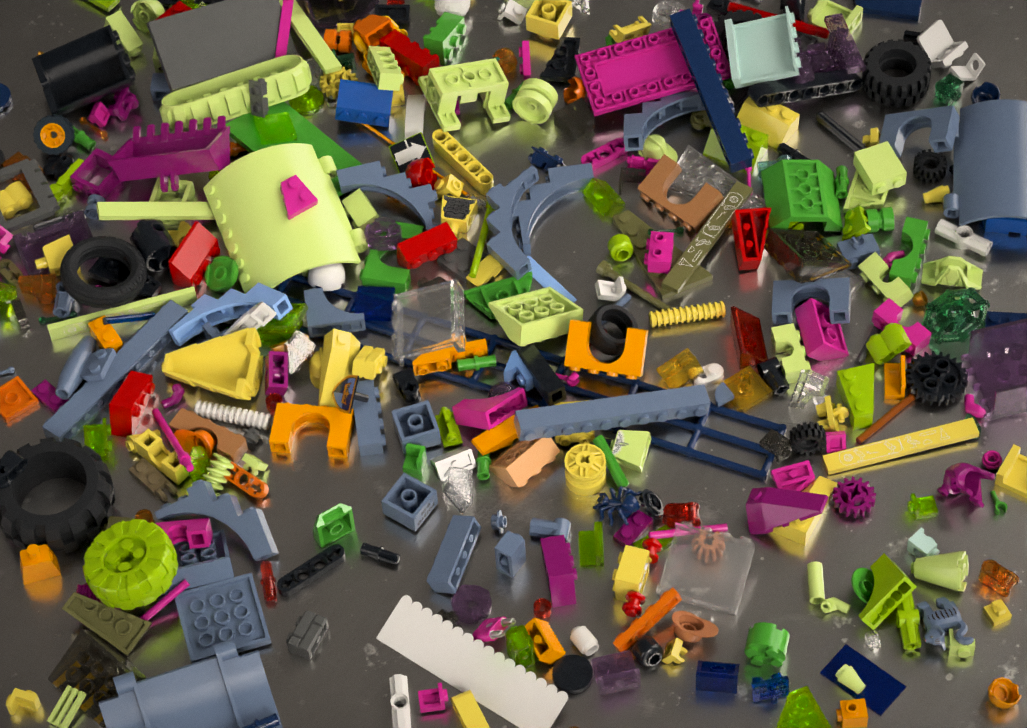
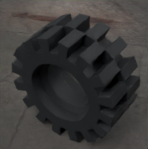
(929, 174)
(807, 438)

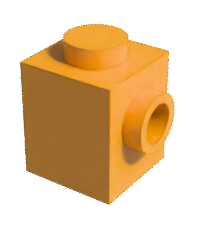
(852, 713)

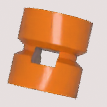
(332, 37)

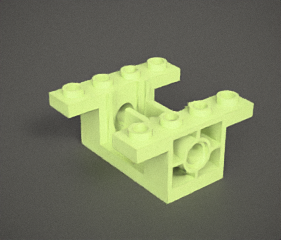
(467, 81)

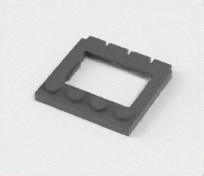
(40, 189)

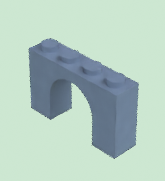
(941, 120)
(832, 290)

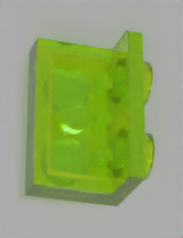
(97, 438)

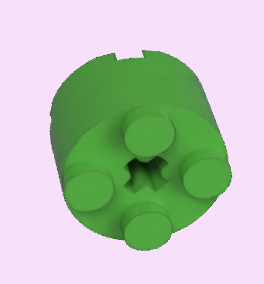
(766, 644)

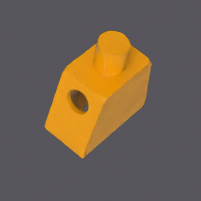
(38, 563)

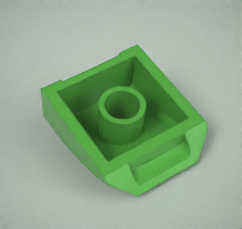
(333, 524)

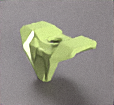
(952, 271)

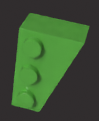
(445, 36)

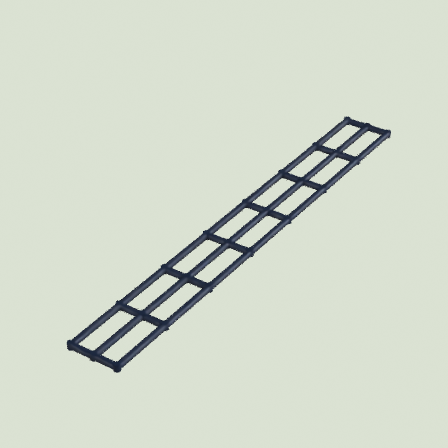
(697, 429)

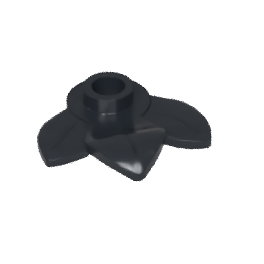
(58, 165)

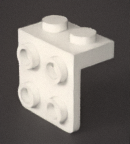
(940, 46)

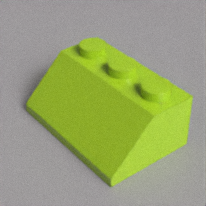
(756, 141)

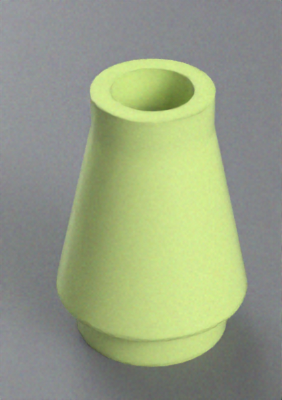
(848, 677)

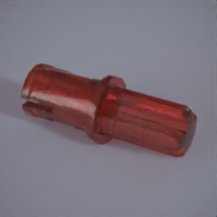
(268, 581)

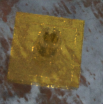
(747, 389)

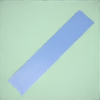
(547, 280)

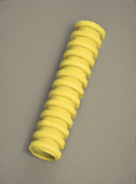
(687, 314)

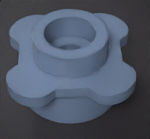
(498, 521)

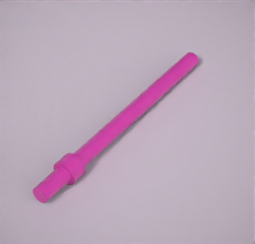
(183, 456)

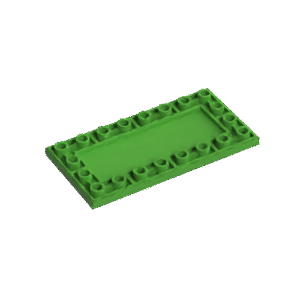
(245, 133)

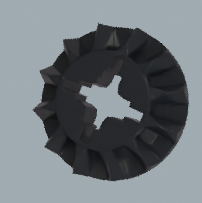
(651, 504)

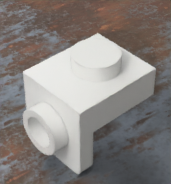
(512, 11)
(610, 290)

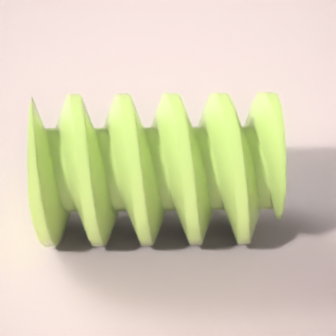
(218, 472)

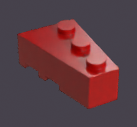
(749, 235)
(130, 403)

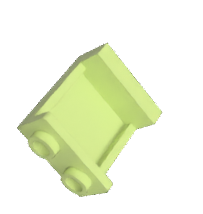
(826, 7)

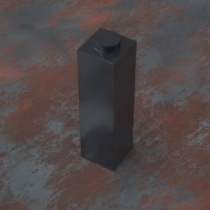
(543, 376)

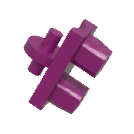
(124, 103)

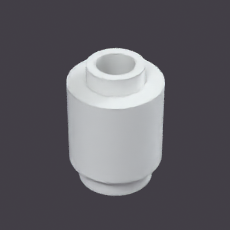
(584, 640)

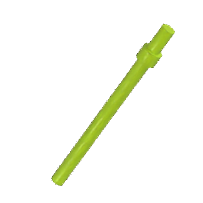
(481, 242)

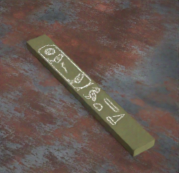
(706, 237)

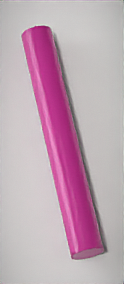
(165, 600)

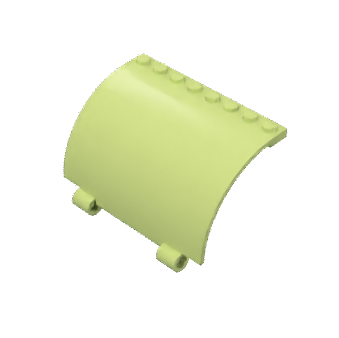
(255, 221)

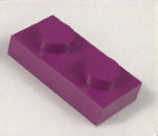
(46, 395)
(637, 526)

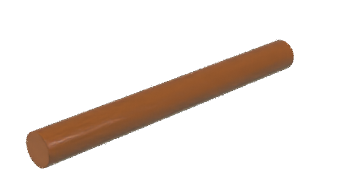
(885, 418)

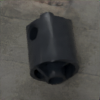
(154, 244)

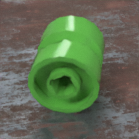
(880, 219)

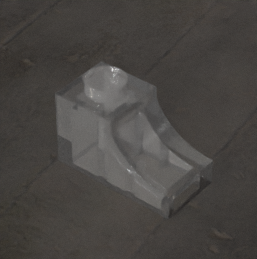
(808, 386)

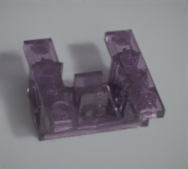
(839, 54)

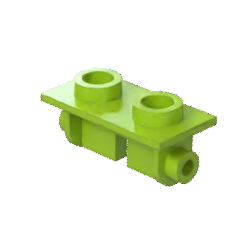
(448, 428)

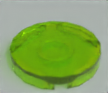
(309, 102)

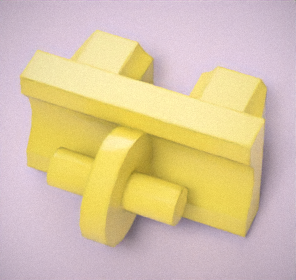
(834, 414)

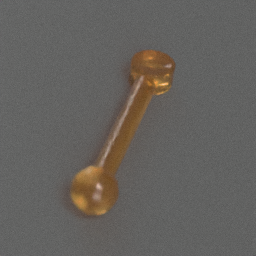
(83, 121)

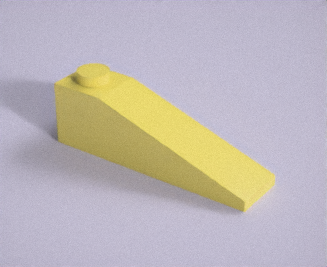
(337, 362)
(799, 530)

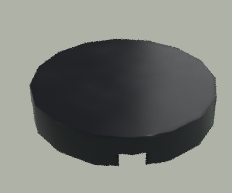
(572, 674)

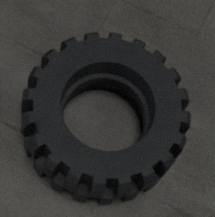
(896, 90)

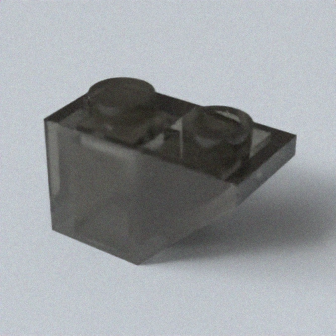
(298, 348)

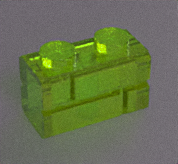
(520, 646)

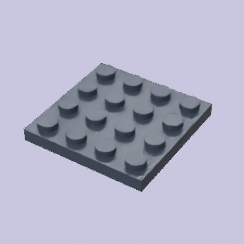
(222, 613)

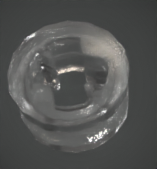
(873, 640)

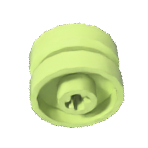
(535, 100)

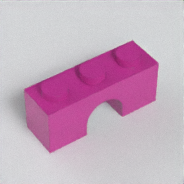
(889, 313)
(195, 531)

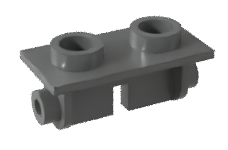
(259, 105)

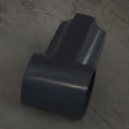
(772, 372)

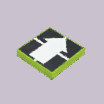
(409, 150)

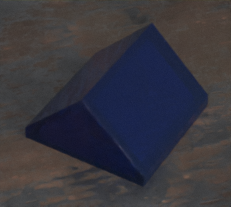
(717, 677)

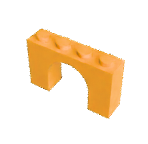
(579, 354)
(291, 417)

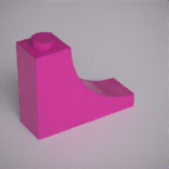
(489, 411)

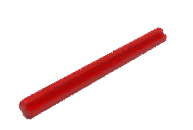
(799, 25)

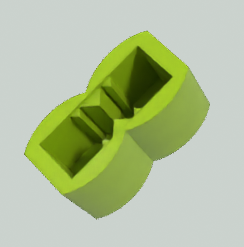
(888, 343)

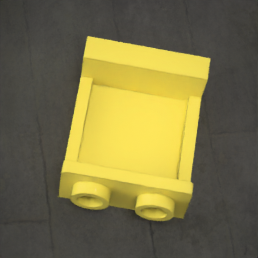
(1013, 472)

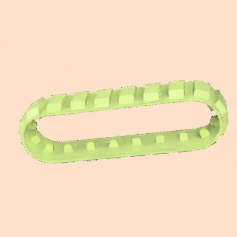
(230, 95)

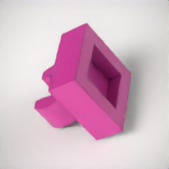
(99, 114)
(835, 441)

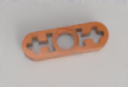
(252, 479)

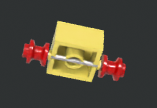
(633, 574)

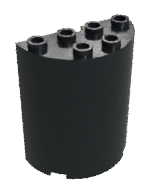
(84, 71)

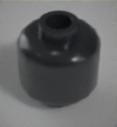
(647, 651)

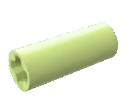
(815, 582)

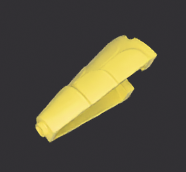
(220, 365)

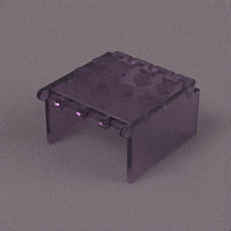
(1000, 367)

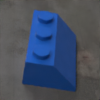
(363, 103)

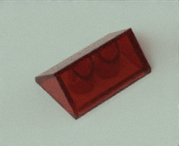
(747, 338)

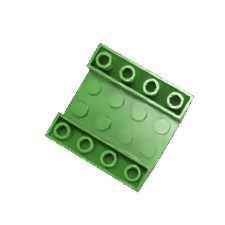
(801, 194)

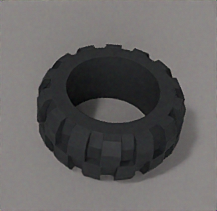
(77, 523)

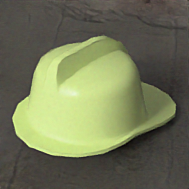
(656, 147)

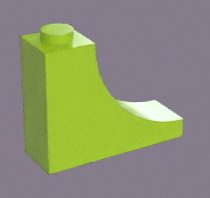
(889, 590)

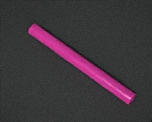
(670, 533)

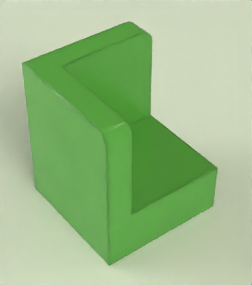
(415, 459)

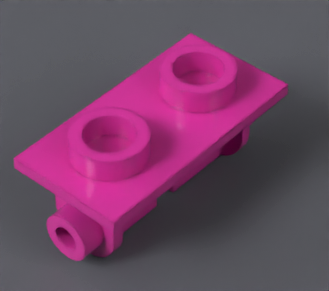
(640, 163)

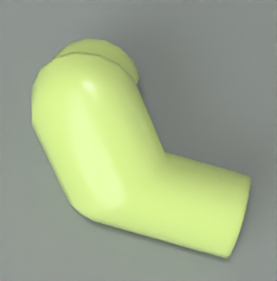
(833, 604)

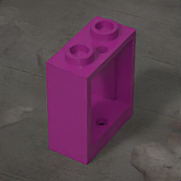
(96, 158)

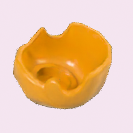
(1003, 693)

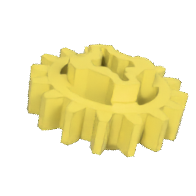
(334, 81)

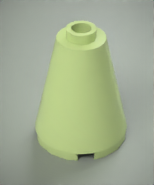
(943, 570)

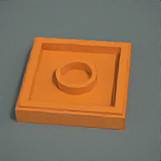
(15, 399)

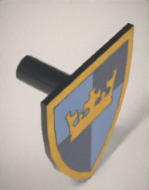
(345, 394)

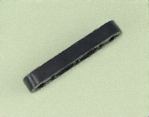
(308, 567)

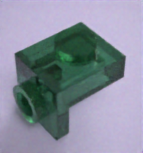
(346, 60)

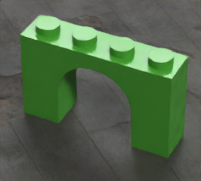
(381, 275)

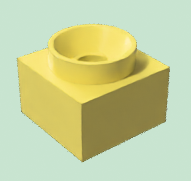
(549, 17)

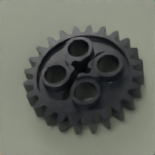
(936, 378)

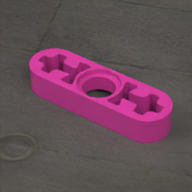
(608, 148)

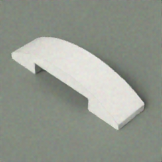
(414, 115)
(253, 318)

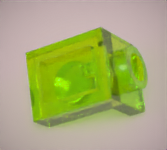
(922, 507)

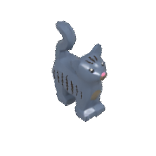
(940, 621)

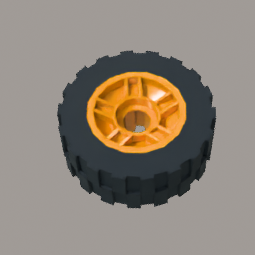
(43, 135)

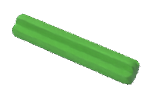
(611, 462)

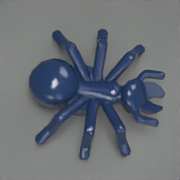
(624, 505)

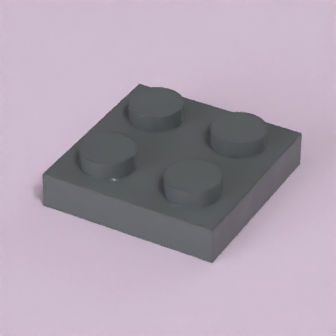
(460, 260)

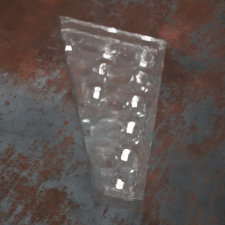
(700, 170)

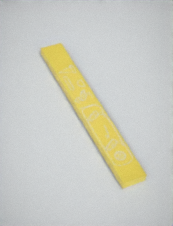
(900, 446)

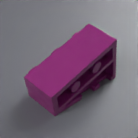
(559, 570)

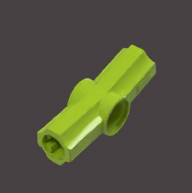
(908, 621)

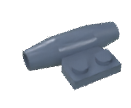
(84, 364)

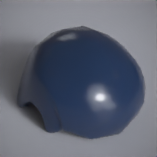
(985, 92)

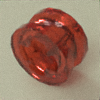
(273, 397)
(547, 610)

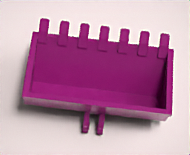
(173, 152)

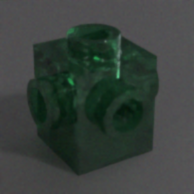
(949, 89)

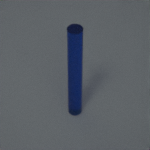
(128, 318)

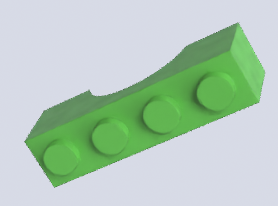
(913, 236)

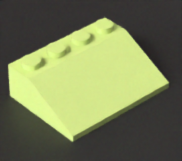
(535, 315)

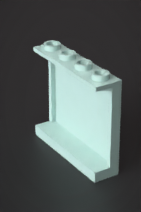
(762, 49)

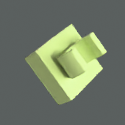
(253, 463)

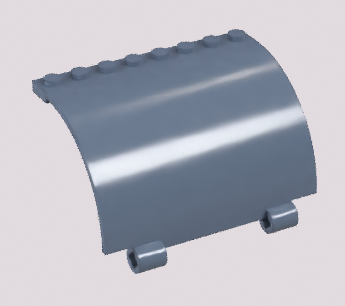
(989, 162)
(204, 694)

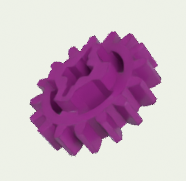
(854, 497)

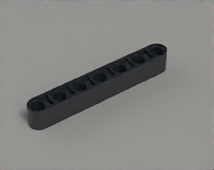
(789, 91)

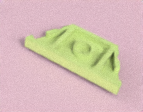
(861, 196)

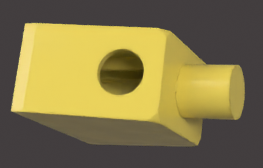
(54, 254)

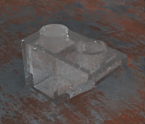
(458, 487)

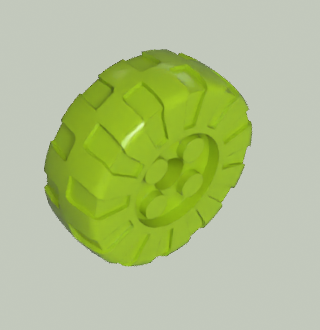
(130, 564)

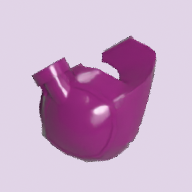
(965, 479)

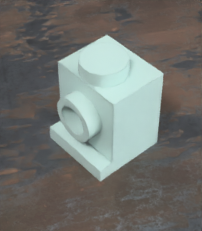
(922, 545)

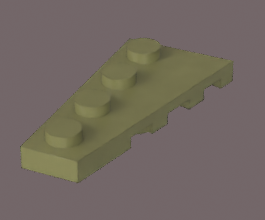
(111, 624)

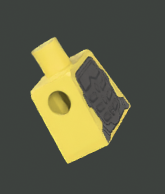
(458, 213)

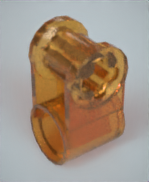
(999, 579)

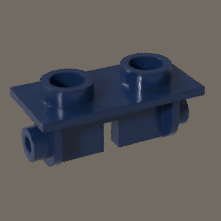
(541, 156)

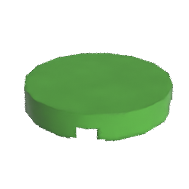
(221, 274)

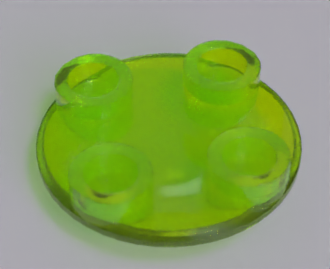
(200, 460)

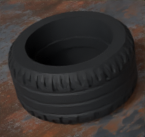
(600, 338)

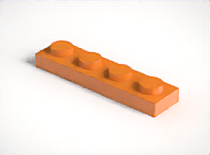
(642, 625)

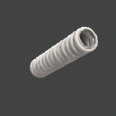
(233, 414)

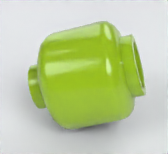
(620, 247)

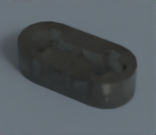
(20, 314)

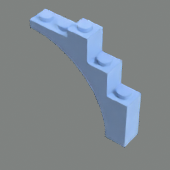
(228, 307)

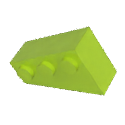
(857, 394)

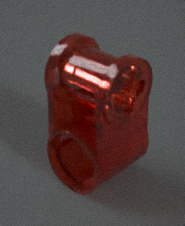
(681, 512)

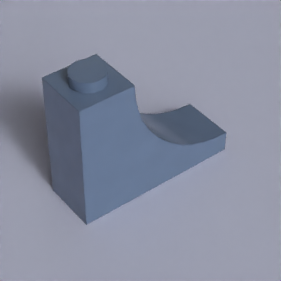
(324, 317)

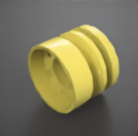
(585, 469)

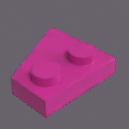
(525, 68)

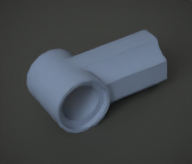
(62, 302)
(549, 528)

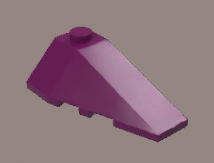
(775, 507)

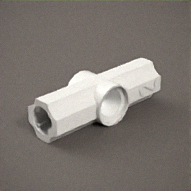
(963, 237)
(400, 695)

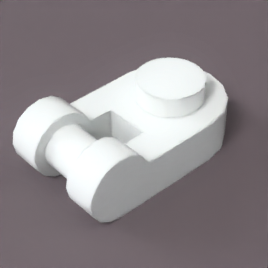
(713, 374)

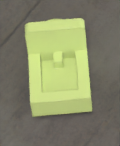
(957, 649)

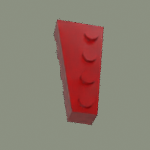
(410, 57)

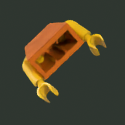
(371, 29)

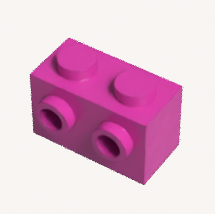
(660, 252)

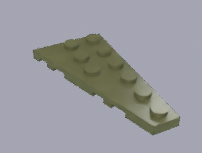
(636, 230)

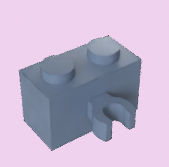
(858, 249)

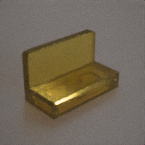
(680, 369)

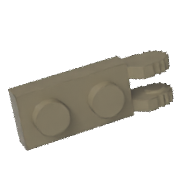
(152, 479)

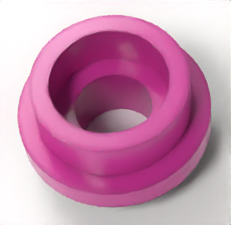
(992, 455)

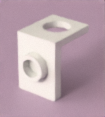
(967, 73)

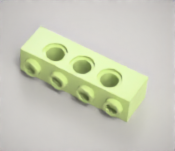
(384, 68)

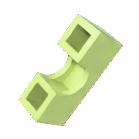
(874, 271)
(786, 340)

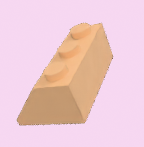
(524, 461)

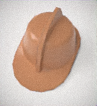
(692, 628)

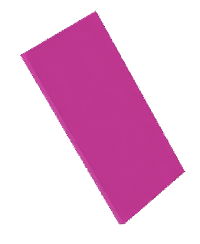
(643, 69)

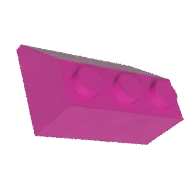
(820, 337)

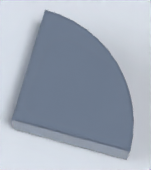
(723, 394)

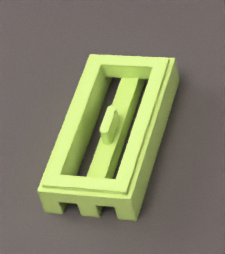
(63, 706)

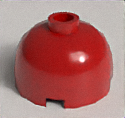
(421, 172)

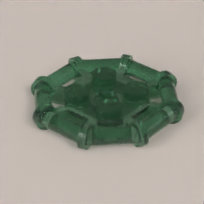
(946, 305)

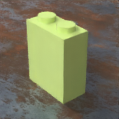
(879, 168)

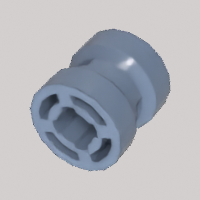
(91, 209)

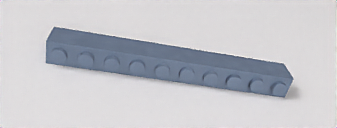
(131, 357)
(611, 412)

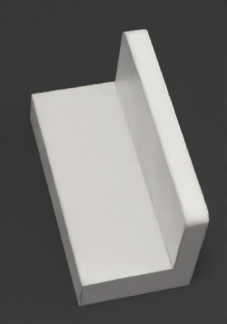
(460, 457)

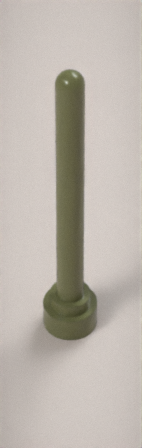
(605, 269)

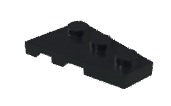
(563, 63)

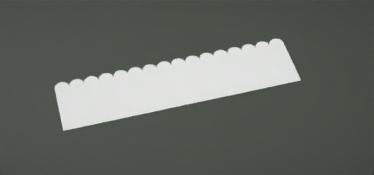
(471, 667)

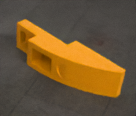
(442, 359)

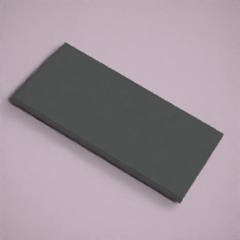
(216, 40)

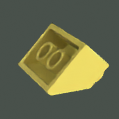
(773, 120)

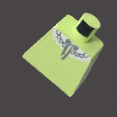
(630, 448)

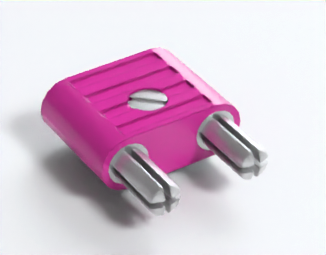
(492, 628)

